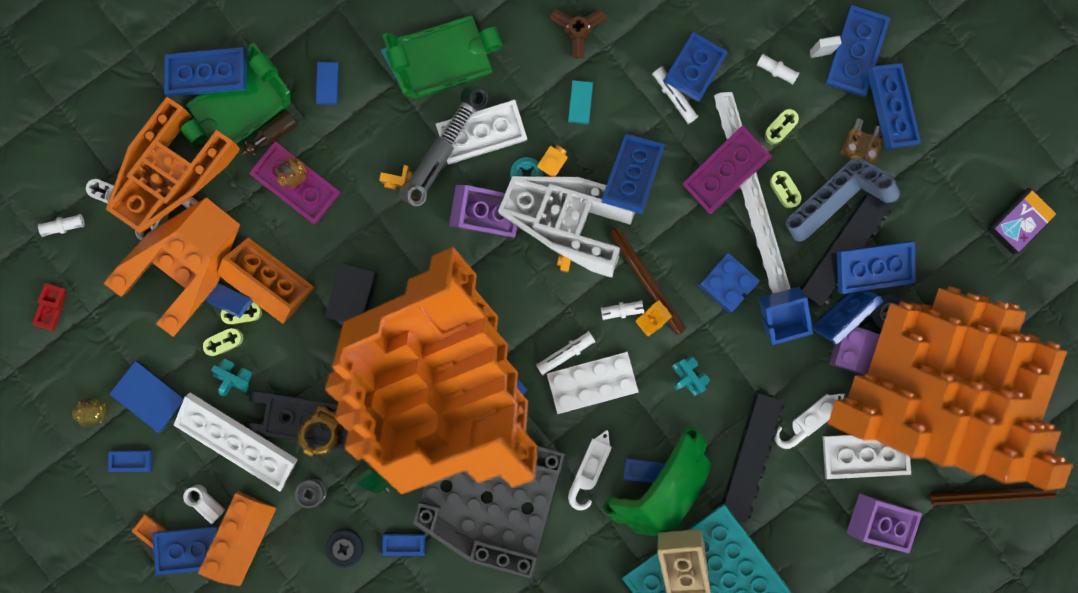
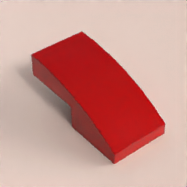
(50, 307)

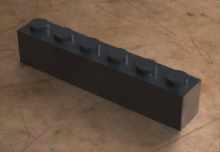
(854, 234)
(751, 455)

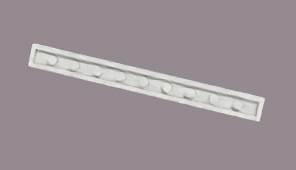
(755, 203)

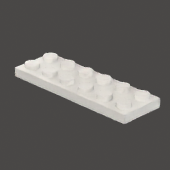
(235, 441)

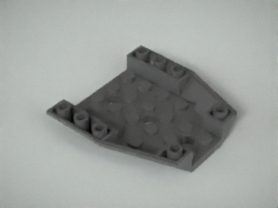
(495, 531)

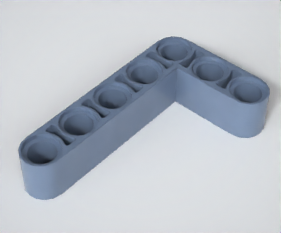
(837, 191)

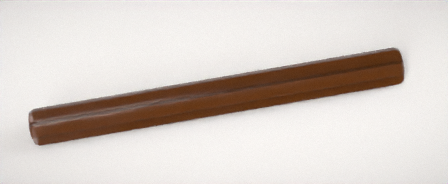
(645, 278)
(991, 496)

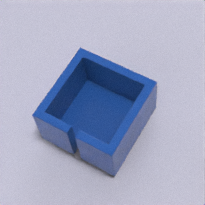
(728, 283)
(785, 315)

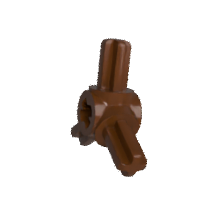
(585, 24)

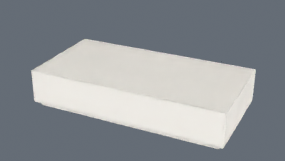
(825, 46)

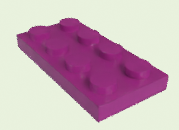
(727, 169)
(310, 198)

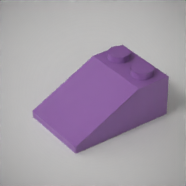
(478, 211)
(855, 351)
(884, 523)

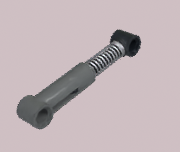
(442, 147)

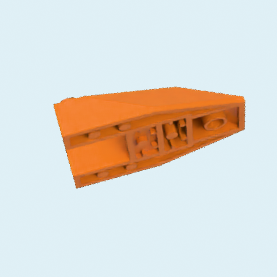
(156, 178)
(188, 251)

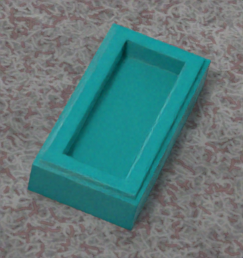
(580, 102)

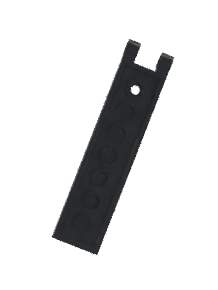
(299, 411)

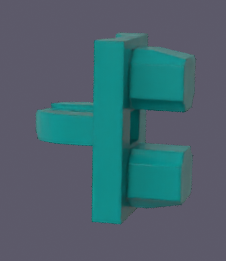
(223, 373)
(688, 378)

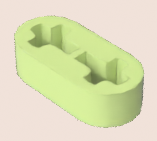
(778, 124)
(781, 192)
(245, 317)
(221, 337)

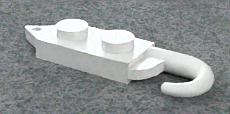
(809, 420)
(590, 469)

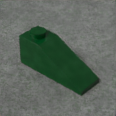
(373, 481)

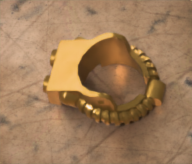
(321, 417)

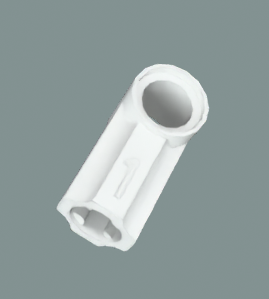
(206, 505)

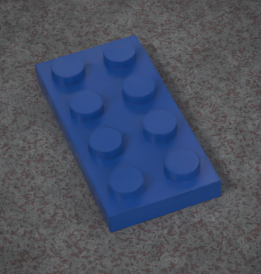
(859, 50)
(205, 72)
(893, 106)
(633, 173)
(876, 267)

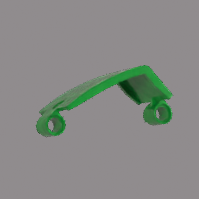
(441, 56)
(239, 112)
(672, 491)

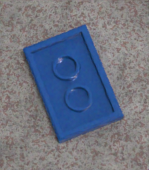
(695, 66)
(846, 315)
(147, 396)
(182, 549)

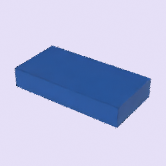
(327, 83)
(229, 300)
(130, 461)
(642, 470)
(403, 544)

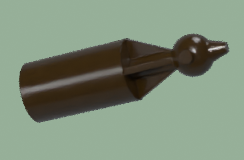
(271, 132)

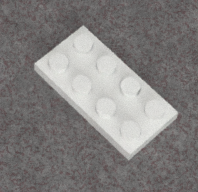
(487, 131)
(592, 382)
(853, 458)

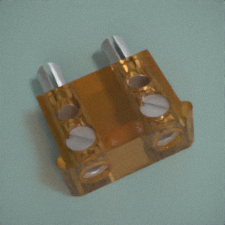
(864, 146)

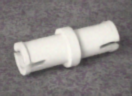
(777, 69)
(61, 225)
(622, 310)

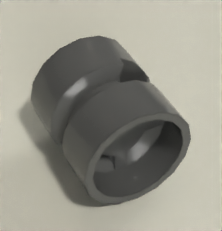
(311, 492)

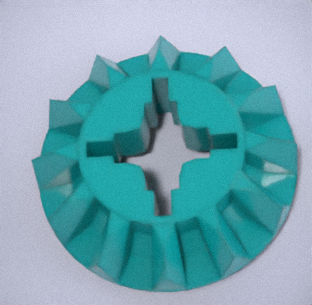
(526, 163)

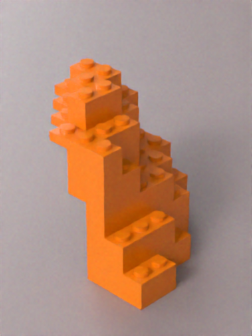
(432, 385)
(961, 390)

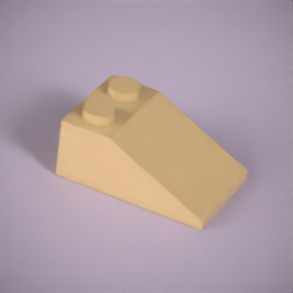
(683, 561)

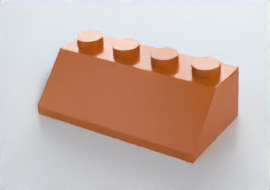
(264, 280)
(237, 540)

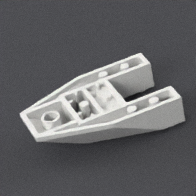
(556, 213)

